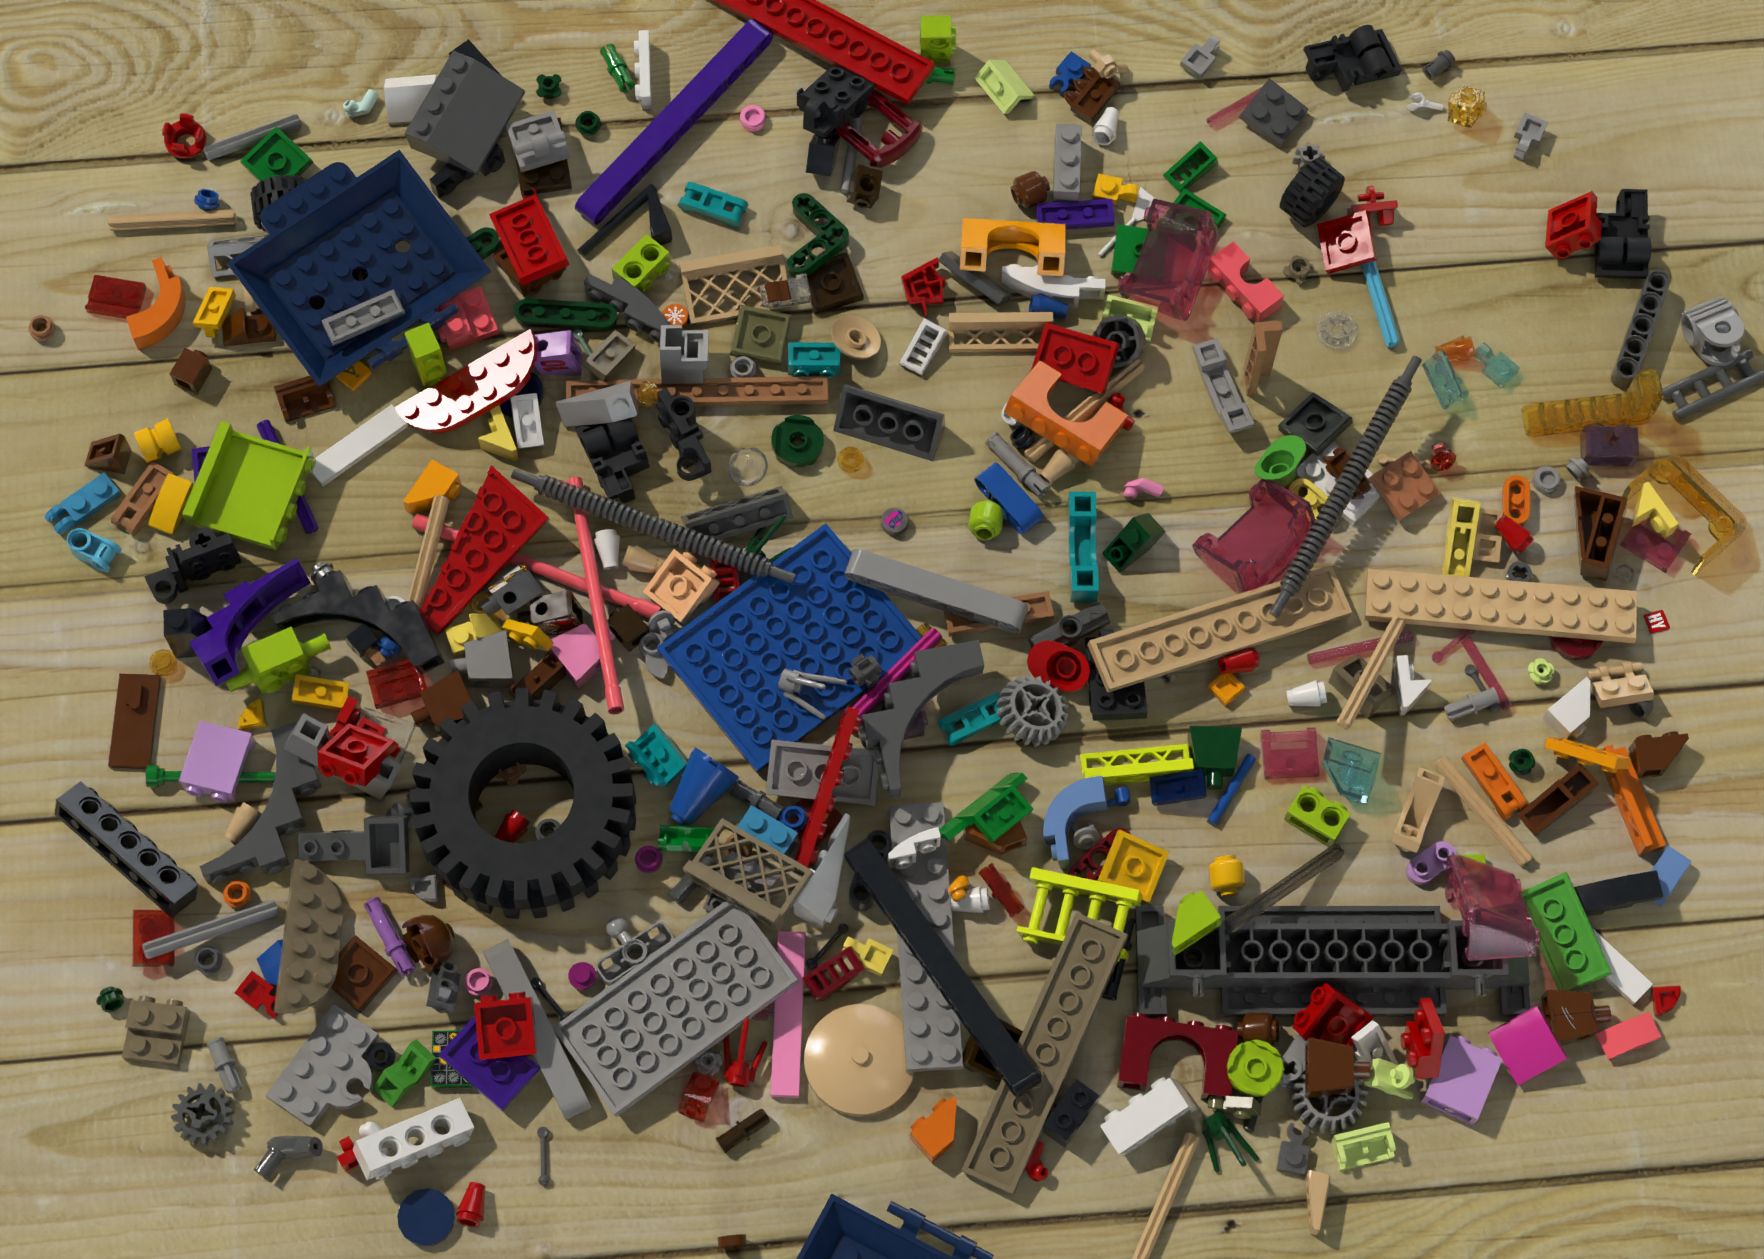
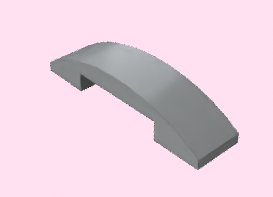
(1221, 387)

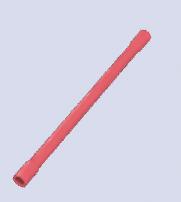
(640, 606)
(612, 688)

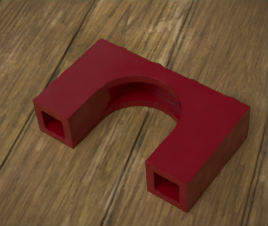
(1145, 1034)

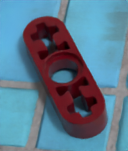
(1080, 867)

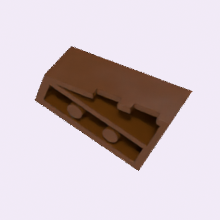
(1598, 528)

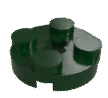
(797, 455)

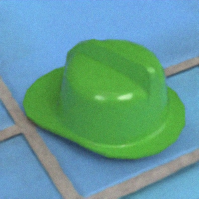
(1281, 460)

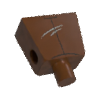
(1573, 1015)

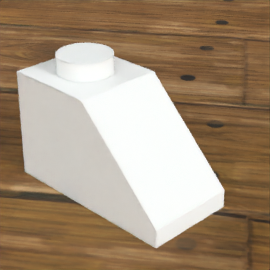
(1571, 712)

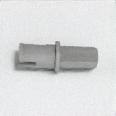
(1472, 704)
(224, 1065)

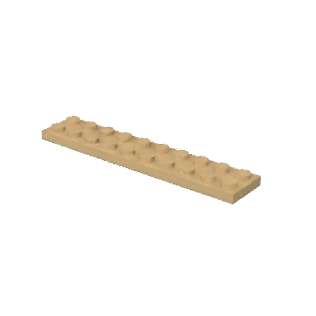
(1502, 605)
(1215, 630)

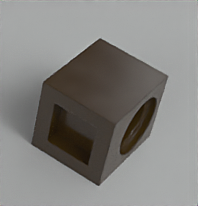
(868, 178)
(627, 627)

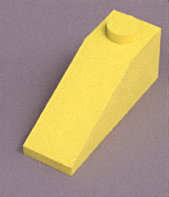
(1460, 536)

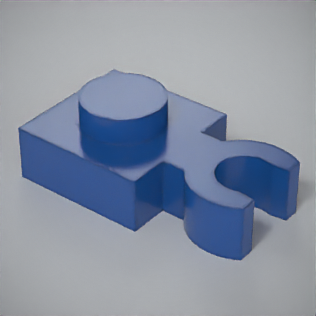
(1067, 71)

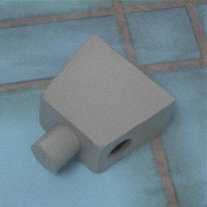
(487, 662)

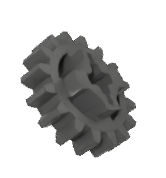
(206, 1102)

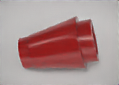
(1514, 534)
(1239, 661)
(512, 827)
(472, 1205)

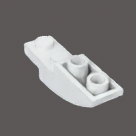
(1063, 288)

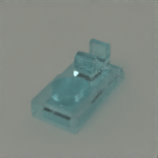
(1443, 379)

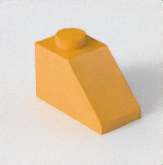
(433, 481)

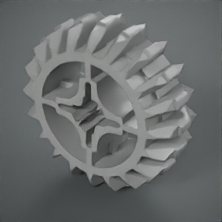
(1027, 695)
(1324, 1118)

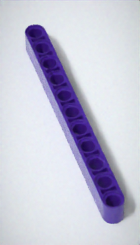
(673, 122)

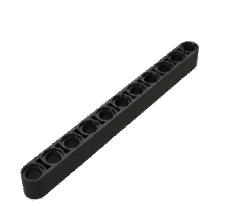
(942, 968)

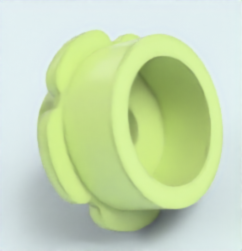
(1536, 676)

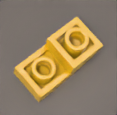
(170, 504)

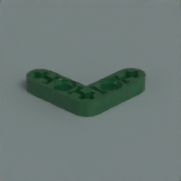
(823, 239)

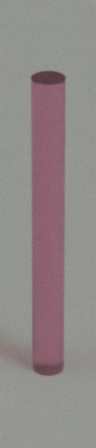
(1352, 649)

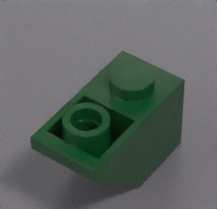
(1133, 541)

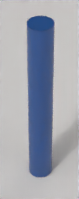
(1231, 790)

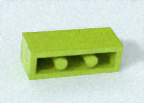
(426, 355)

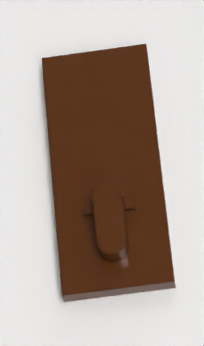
(134, 721)

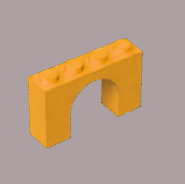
(1042, 240)

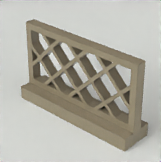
(736, 894)

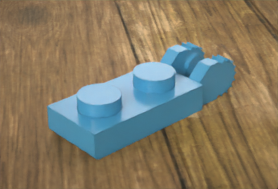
(83, 503)

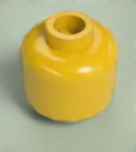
(1226, 875)

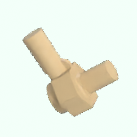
(1106, 66)

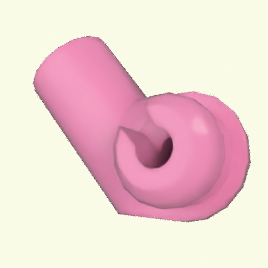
(1141, 485)

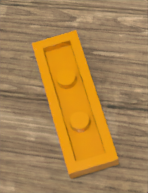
(1587, 754)

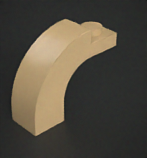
(1417, 810)

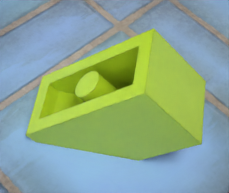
(1193, 921)

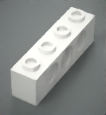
(449, 1115)

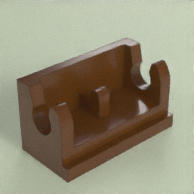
(303, 398)
(541, 677)

